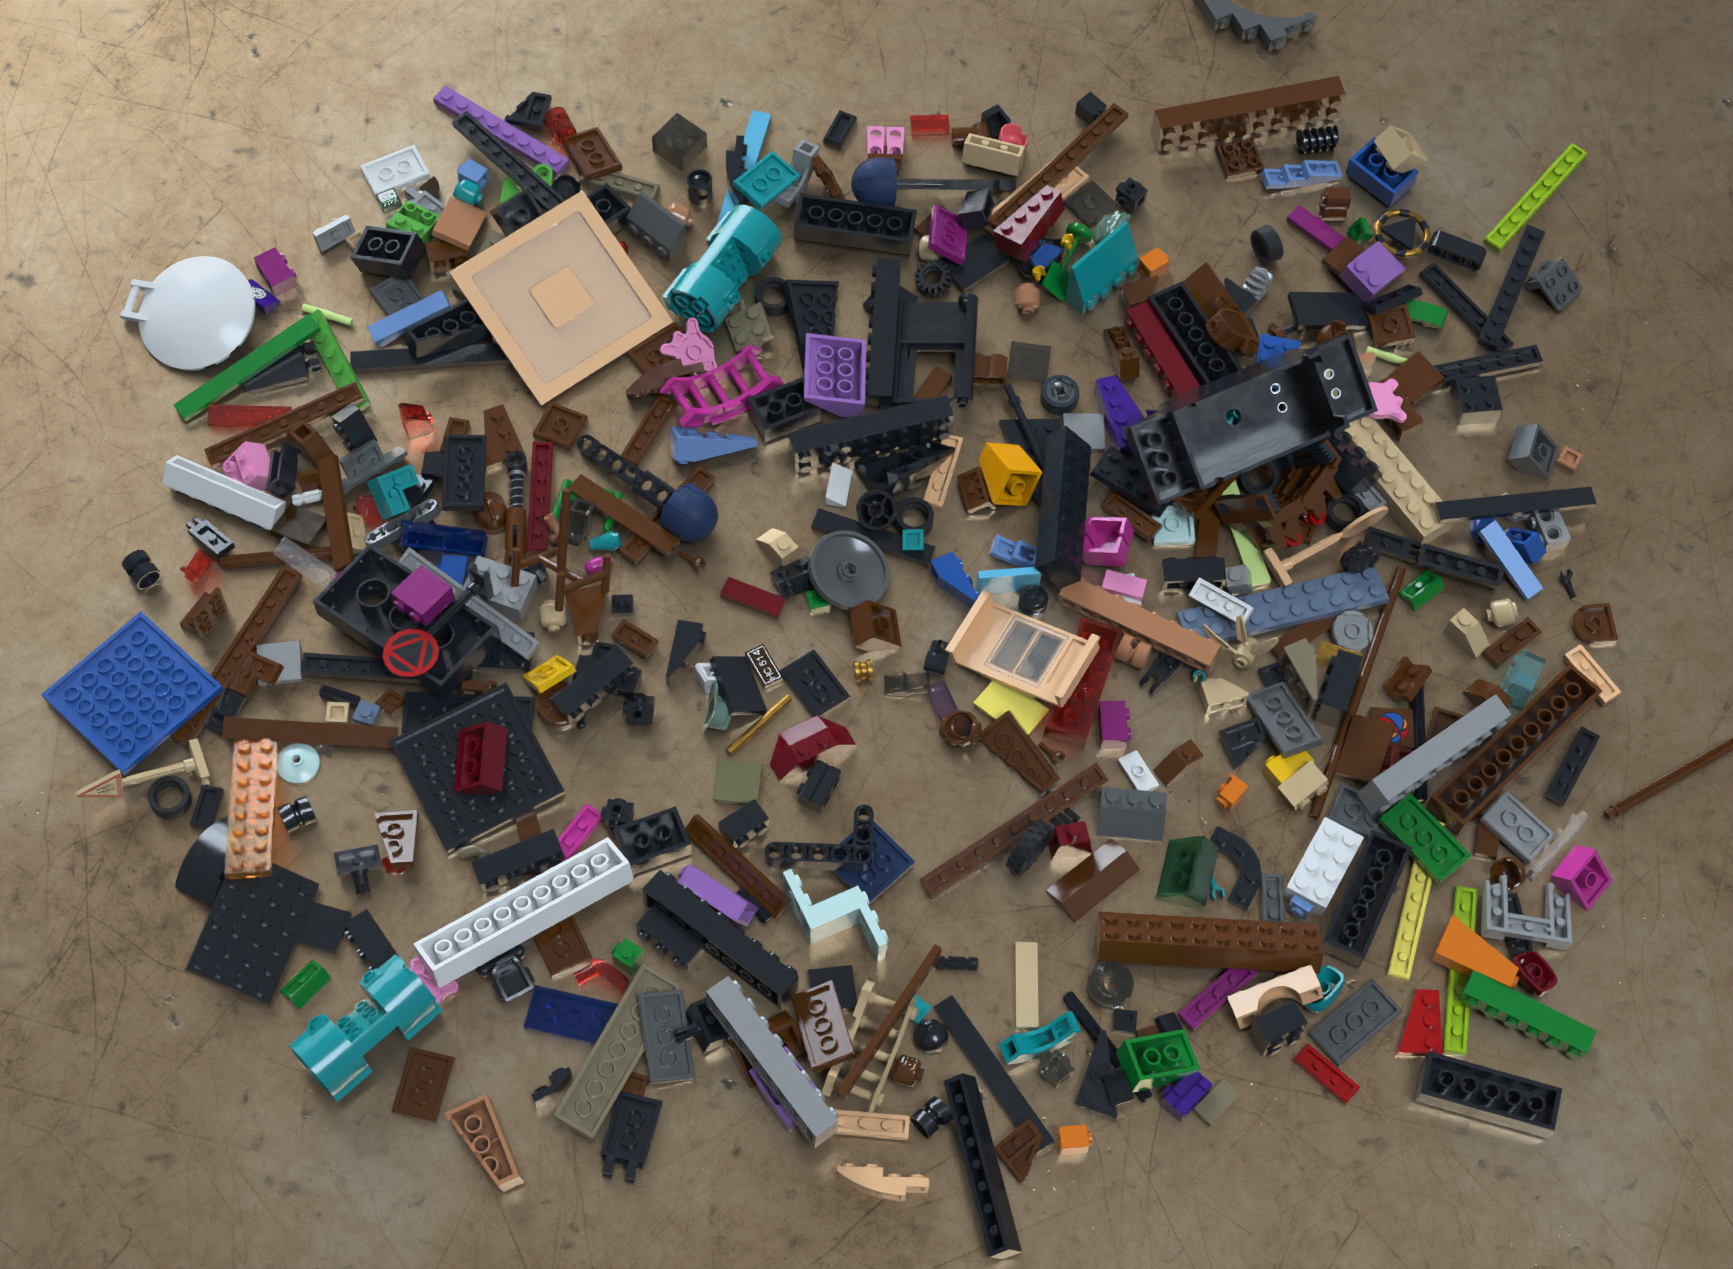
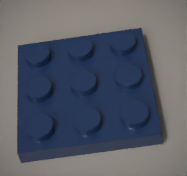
(887, 866)

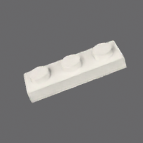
(1220, 601)

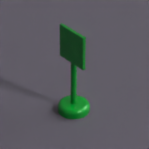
(1056, 276)

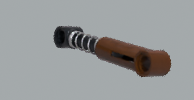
(515, 515)

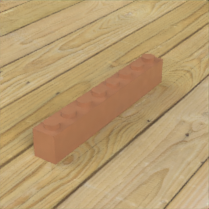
(1144, 625)

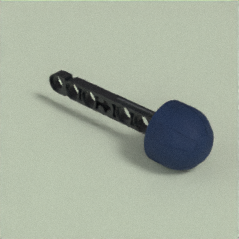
(877, 182)
(685, 511)

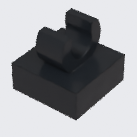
(622, 605)

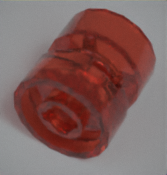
(558, 124)

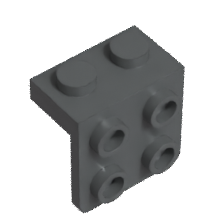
(1556, 282)

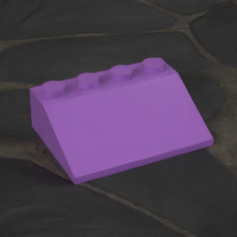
(835, 374)

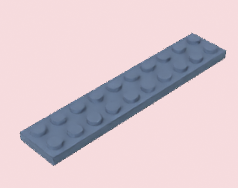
(1294, 604)

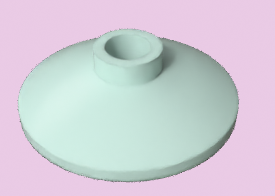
(303, 770)

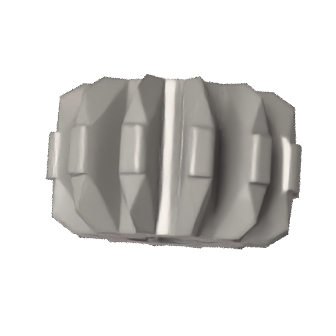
(1258, 282)

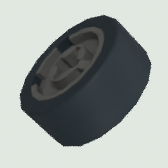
(1066, 401)

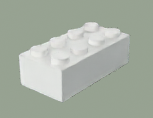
(1324, 865)

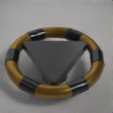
(1402, 232)

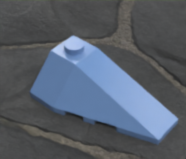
(693, 446)

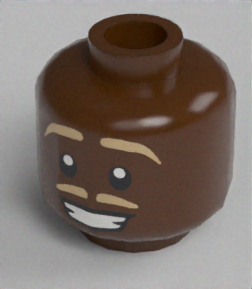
(906, 1071)

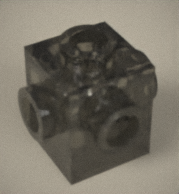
(1055, 1068)

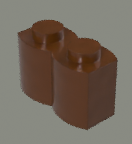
(1334, 204)
(990, 370)

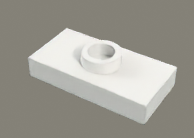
(1137, 772)

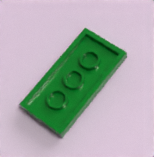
(1430, 842)

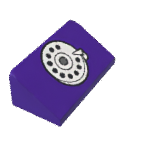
(263, 299)

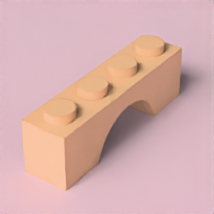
(1298, 985)

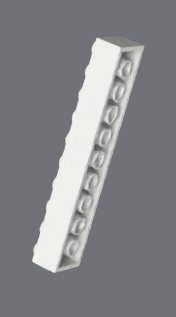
(523, 912)

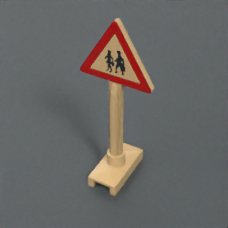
(112, 784)

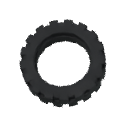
(1030, 847)

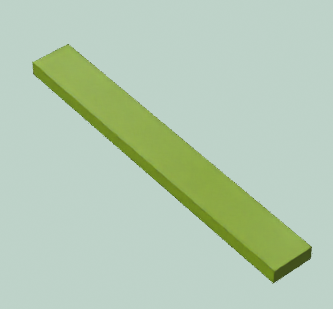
(1535, 197)
(1456, 1012)

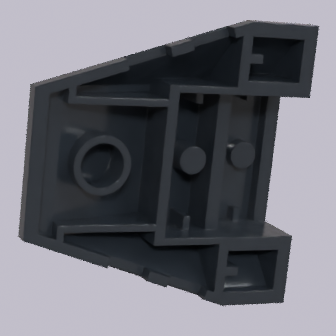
(904, 469)

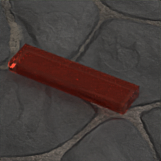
(243, 415)

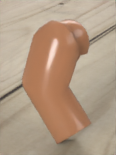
(554, 527)

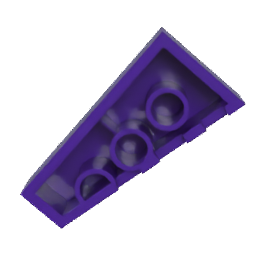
(1117, 410)

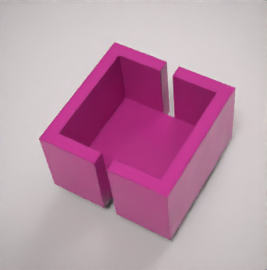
(1107, 541)

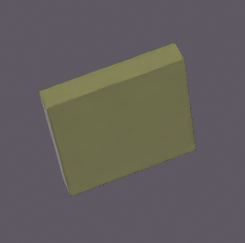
(737, 782)

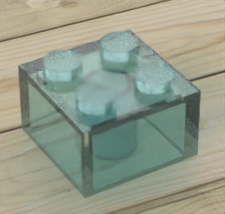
(1522, 677)

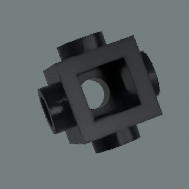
(1131, 194)
(639, 709)
(617, 813)

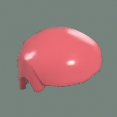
(1013, 134)

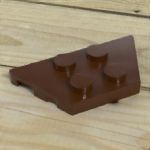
(1198, 501)

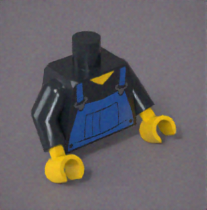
(1041, 259)

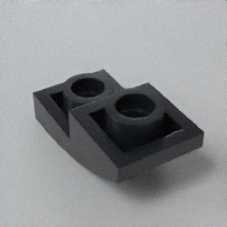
(558, 1081)

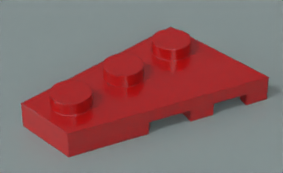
(1423, 1025)

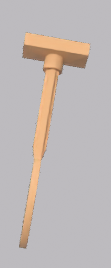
(1280, 568)

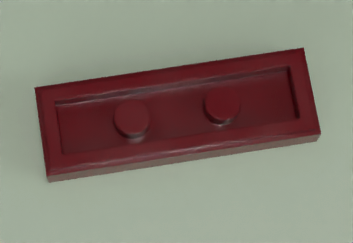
(753, 597)

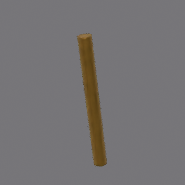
(758, 725)

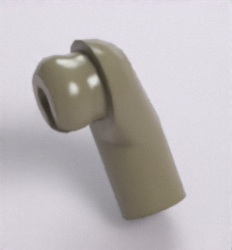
(472, 850)

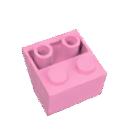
(249, 465)

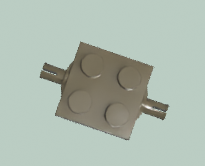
(749, 327)

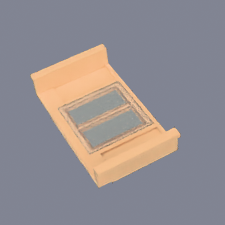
(1021, 651)

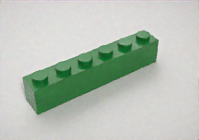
(1527, 1015)

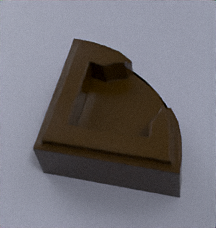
(431, 187)

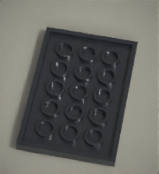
(252, 932)

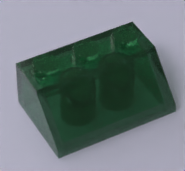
(1187, 871)

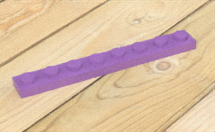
(505, 132)

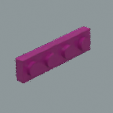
(1215, 996)

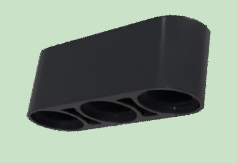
(1456, 250)

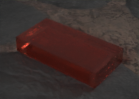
(929, 124)

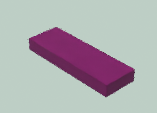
(1315, 228)

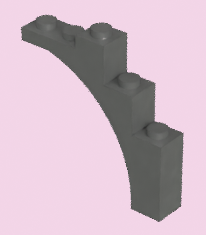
(1247, 25)

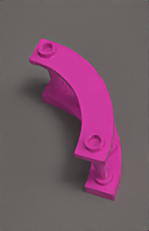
(728, 409)

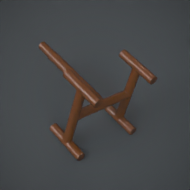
(560, 566)

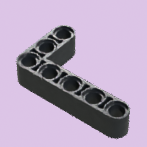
(829, 851)

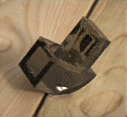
(580, 521)

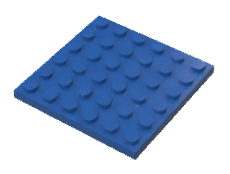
(132, 692)

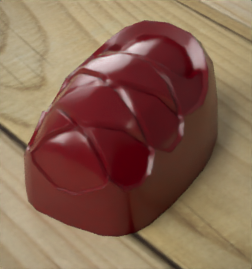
(1535, 972)

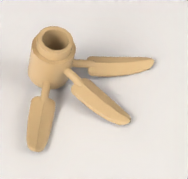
(1248, 646)

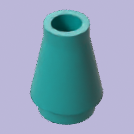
(608, 541)

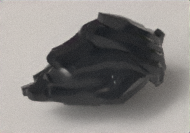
(1360, 557)

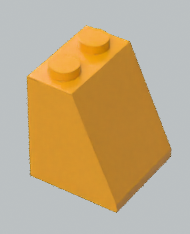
(1009, 474)

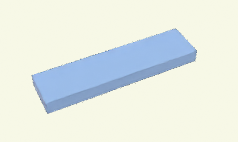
(1509, 557)

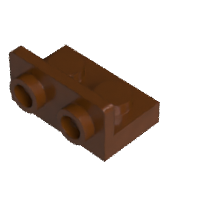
(975, 490)
(1406, 680)

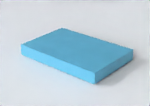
(1007, 580)

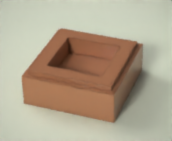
(1569, 459)

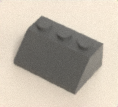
(656, 227)
(1131, 814)

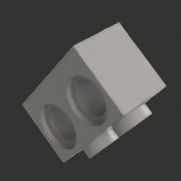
(1553, 526)

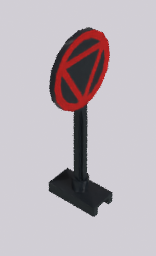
(415, 651)

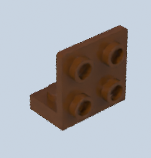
(204, 613)

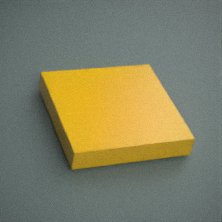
(549, 673)

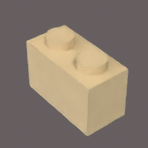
(1304, 786)

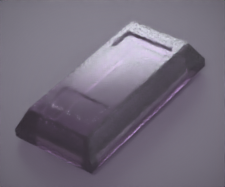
(941, 699)

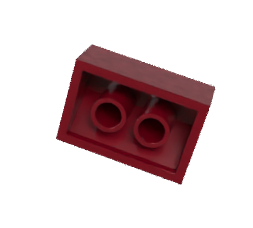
(480, 759)

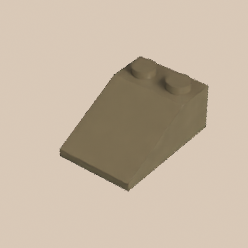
(1300, 671)

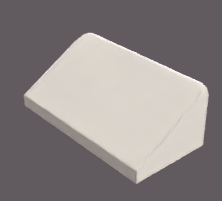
(838, 486)

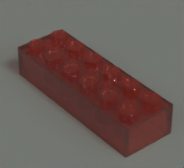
(1075, 719)

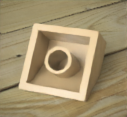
(1399, 150)

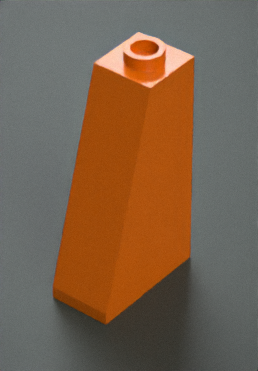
(1466, 951)

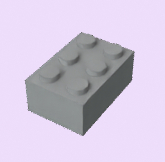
(507, 600)

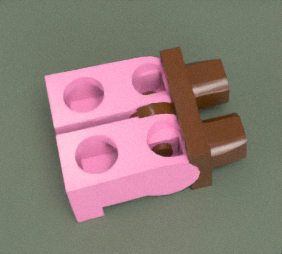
(893, 146)

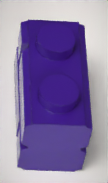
(1185, 1094)

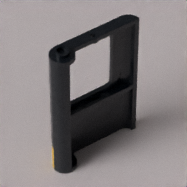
(936, 329)

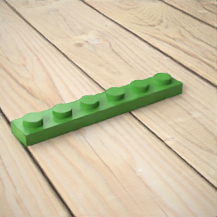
(335, 358)

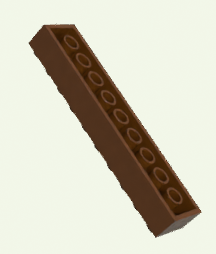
(1247, 113)
(1513, 749)
(1208, 942)

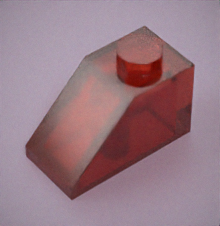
(415, 420)

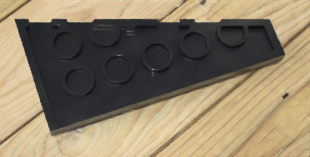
(811, 309)
(1016, 436)

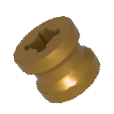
(863, 670)

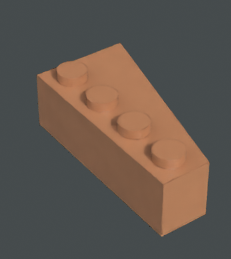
(485, 1136)

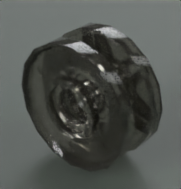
(1106, 998)

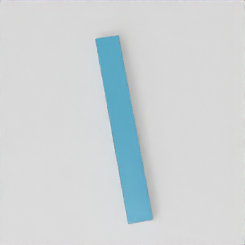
(754, 137)

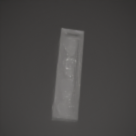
(1561, 838)

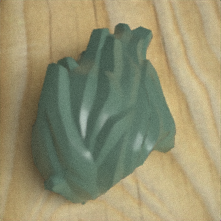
(1108, 225)

